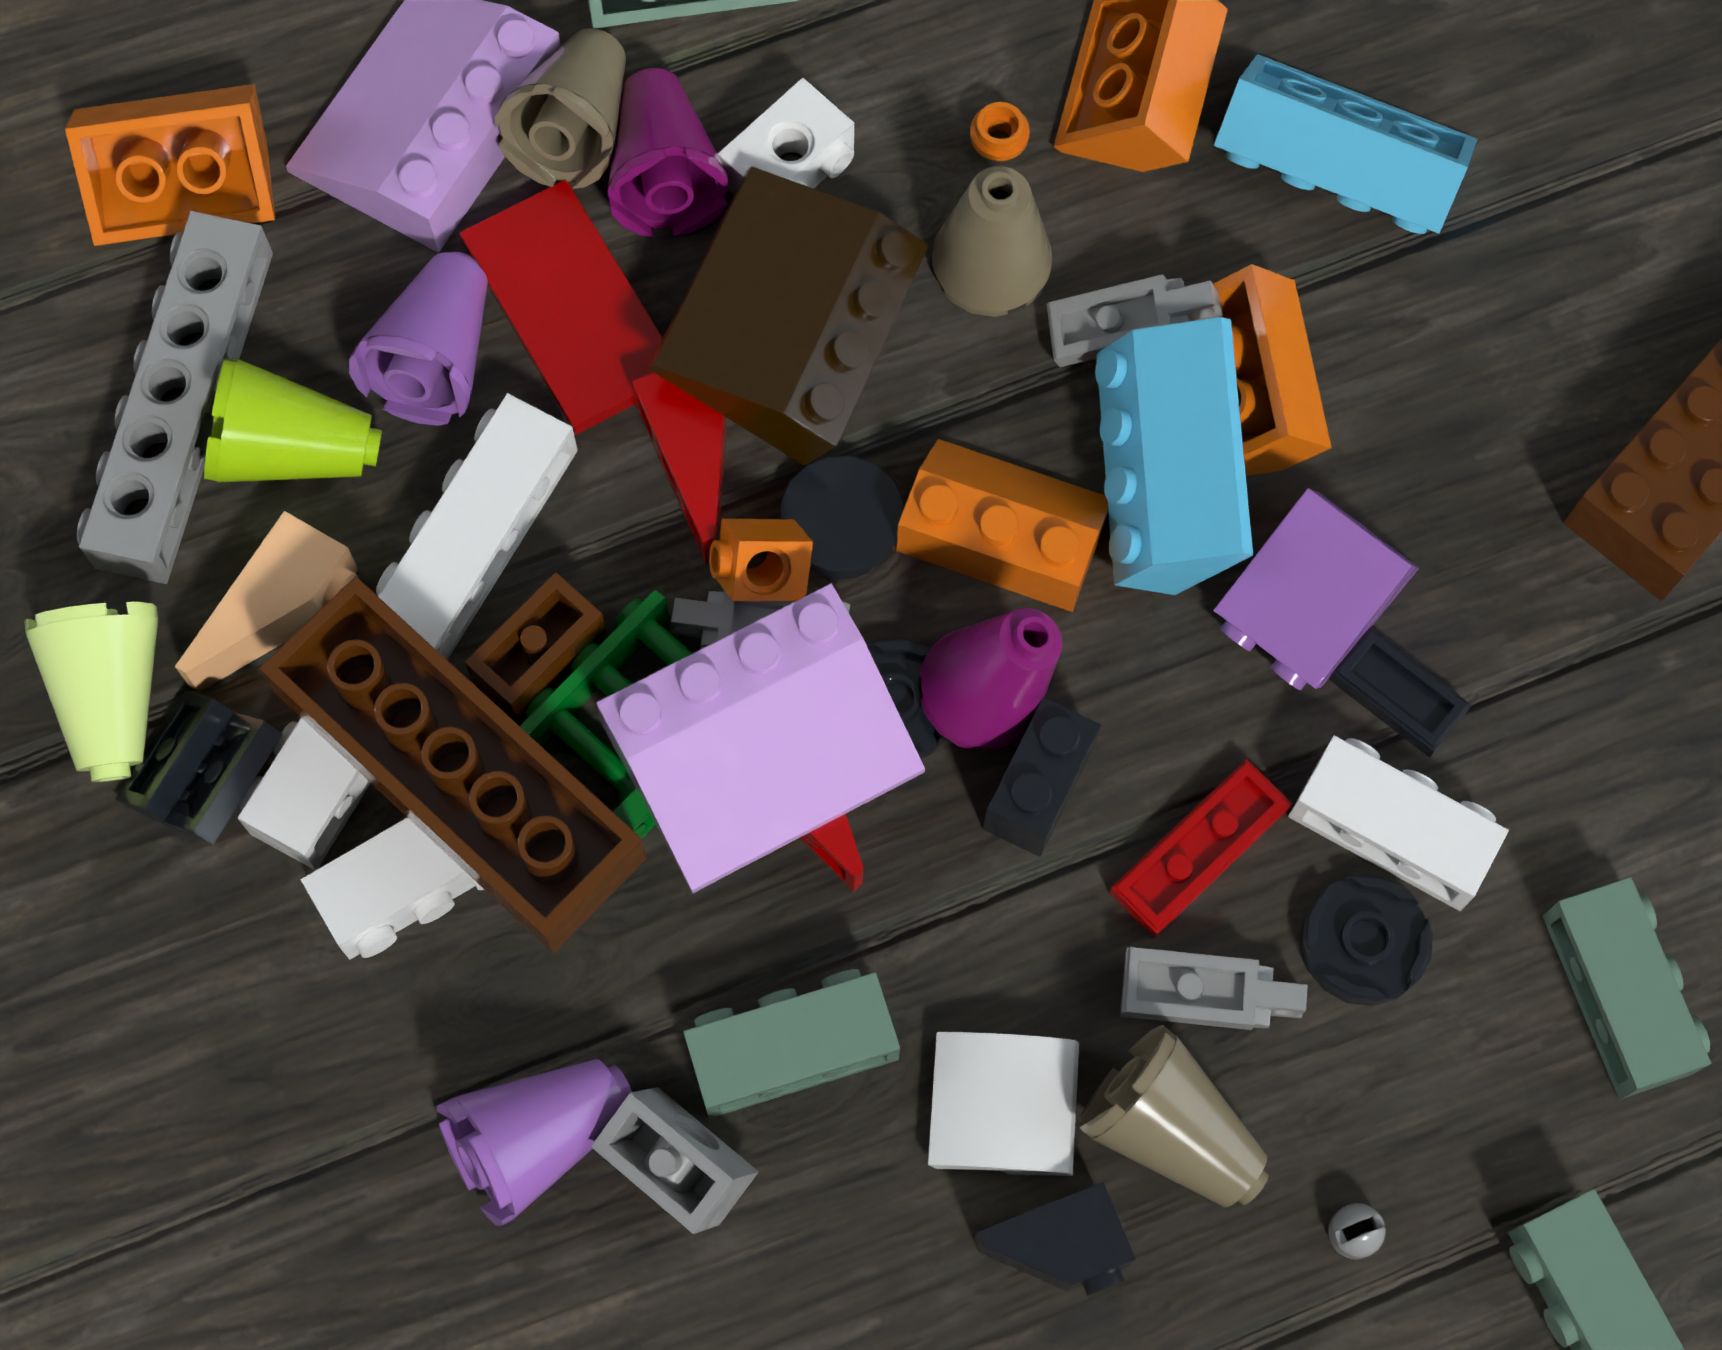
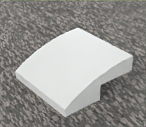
(1004, 1103)

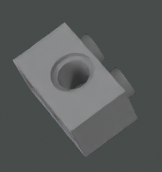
(674, 1159)

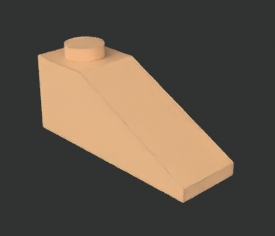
(269, 601)

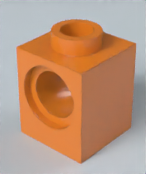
(780, 576)

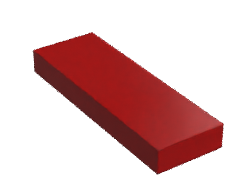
(1200, 848)

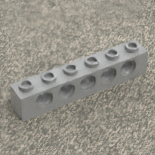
(149, 541)

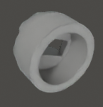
(1364, 1244)

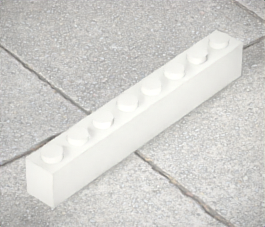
(435, 590)

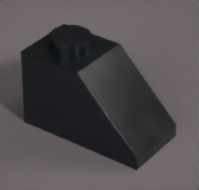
(1064, 1242)

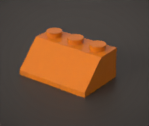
(1141, 82)
(171, 155)
(1274, 371)
(1002, 524)

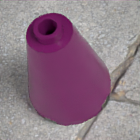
(663, 160)
(990, 678)

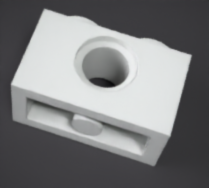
(796, 123)

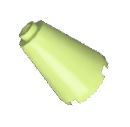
(98, 681)

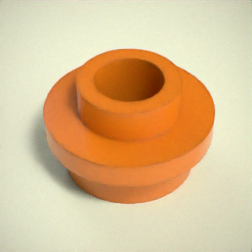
(999, 117)

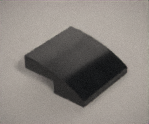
(199, 767)

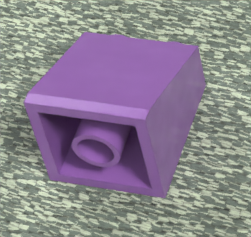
(1313, 591)

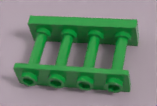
(597, 669)

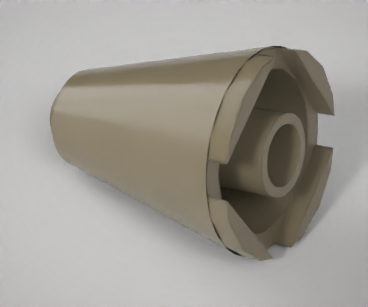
(566, 112)
(993, 246)
(1176, 1122)

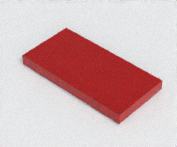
(566, 303)

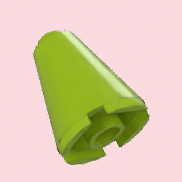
(283, 430)

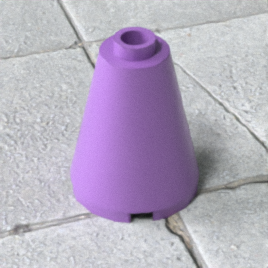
(426, 343)
(529, 1131)

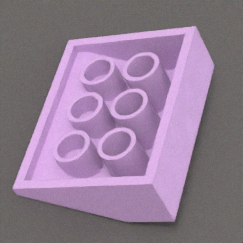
(417, 115)
(760, 737)

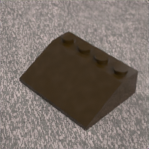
(789, 312)

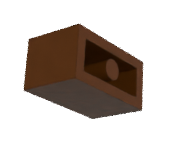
(535, 647)

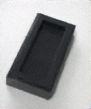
(1400, 692)

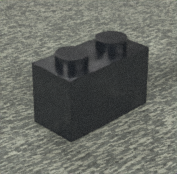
(1041, 776)

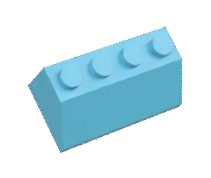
(1345, 145)
(1173, 455)

